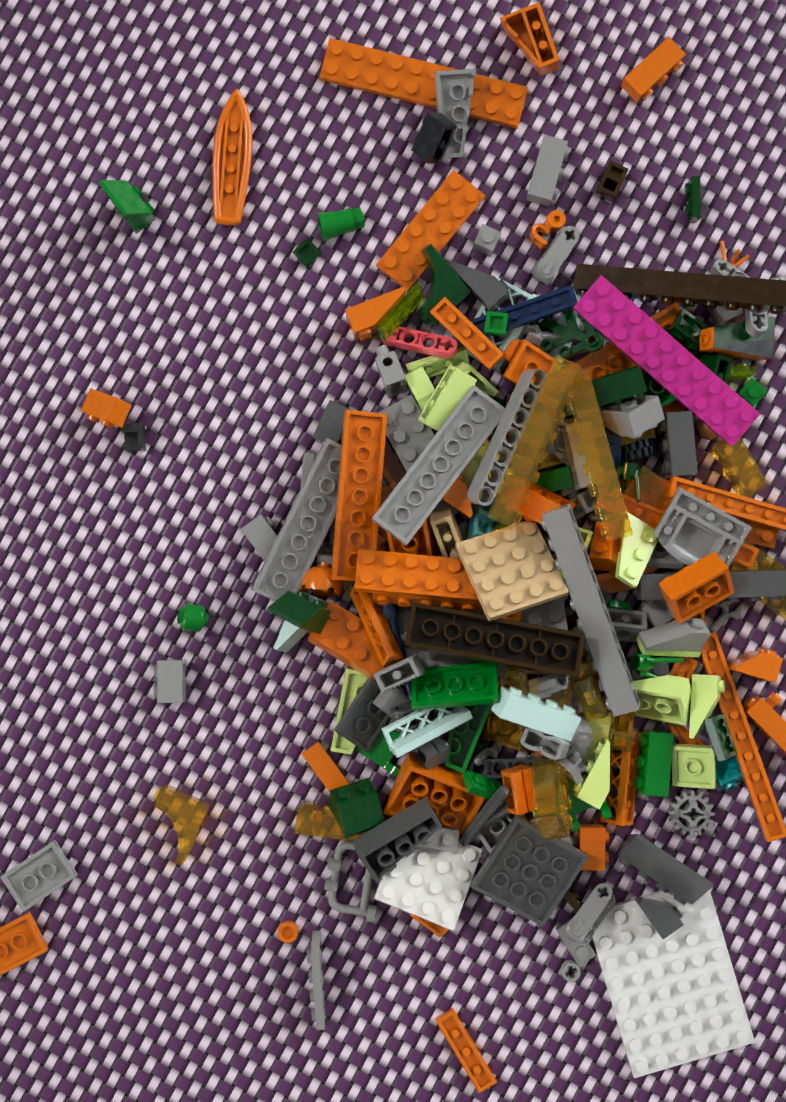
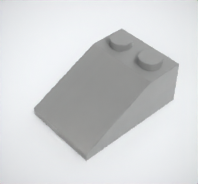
(633, 416)

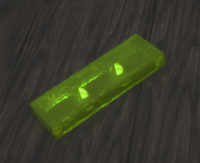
(400, 312)

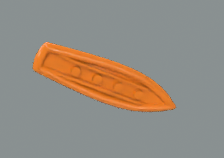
(231, 161)

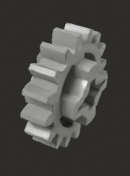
(691, 822)

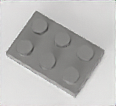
(39, 875)

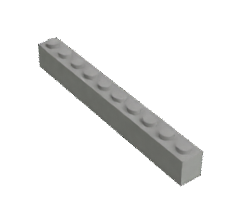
(591, 610)

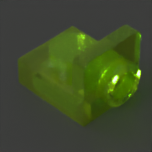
(741, 371)

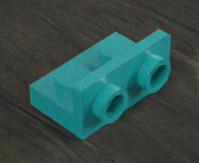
(728, 773)

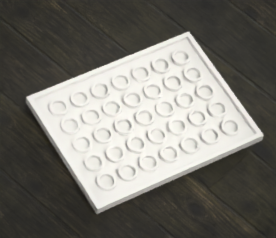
(671, 994)

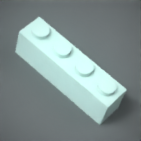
(536, 714)

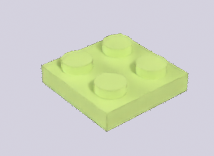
(693, 766)

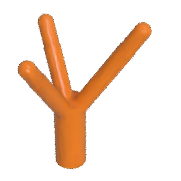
(723, 253)

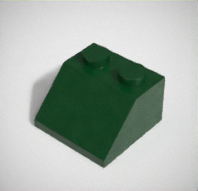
(301, 611)
(356, 807)

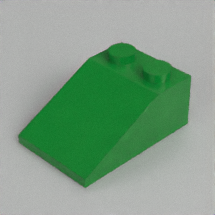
(128, 203)

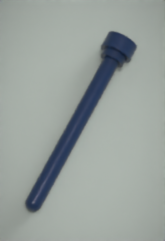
(391, 611)

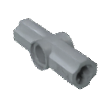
(547, 685)

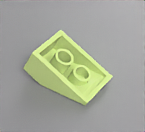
(664, 699)

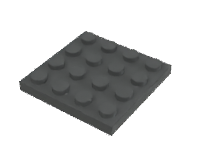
(528, 871)

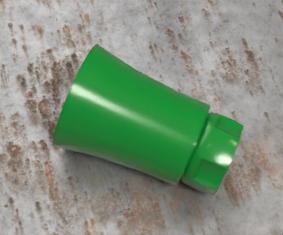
(339, 222)

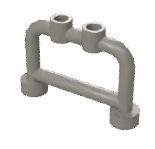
(331, 885)

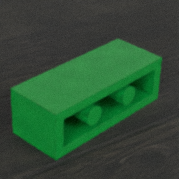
(654, 763)

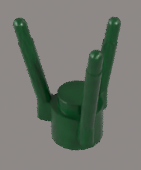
(627, 472)

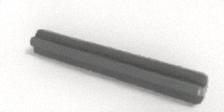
(484, 815)

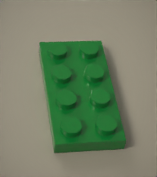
(455, 686)

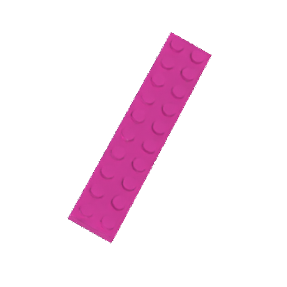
(666, 361)

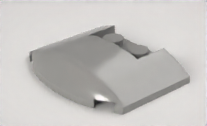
(697, 529)

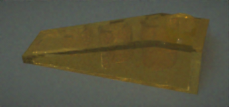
(502, 730)

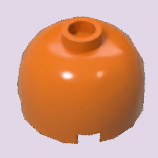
(320, 581)

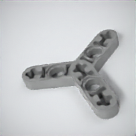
(754, 330)

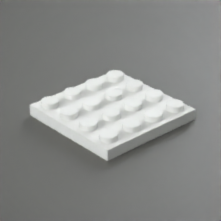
(431, 883)

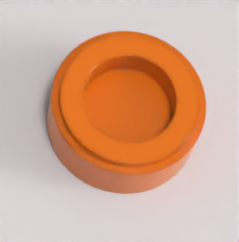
(288, 931)

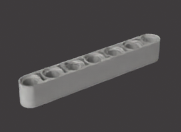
(498, 442)

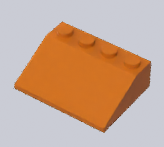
(440, 786)

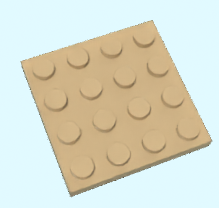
(511, 569)

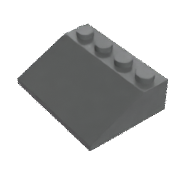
(663, 869)

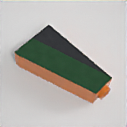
(736, 342)

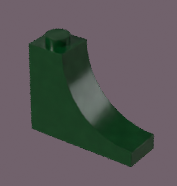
(443, 284)

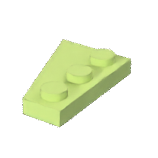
(635, 552)

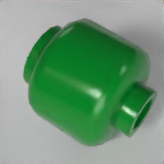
(192, 617)

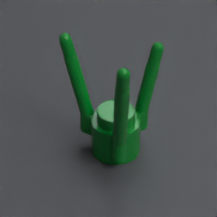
(644, 663)

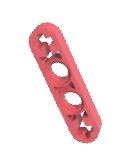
(420, 338)

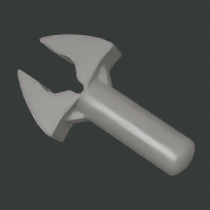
(536, 336)
(725, 615)

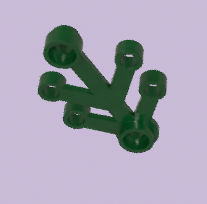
(570, 334)

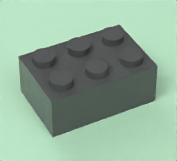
(677, 445)

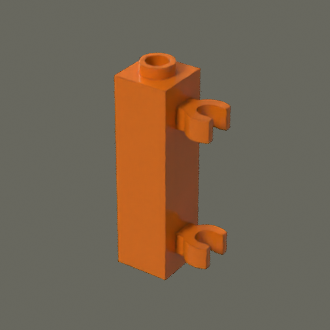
(767, 719)

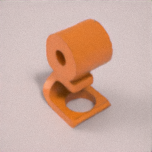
(553, 223)

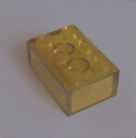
(551, 799)

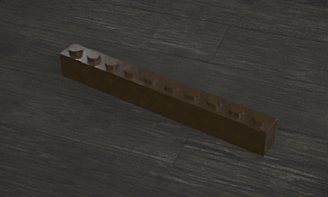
(687, 288)

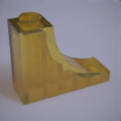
(186, 815)

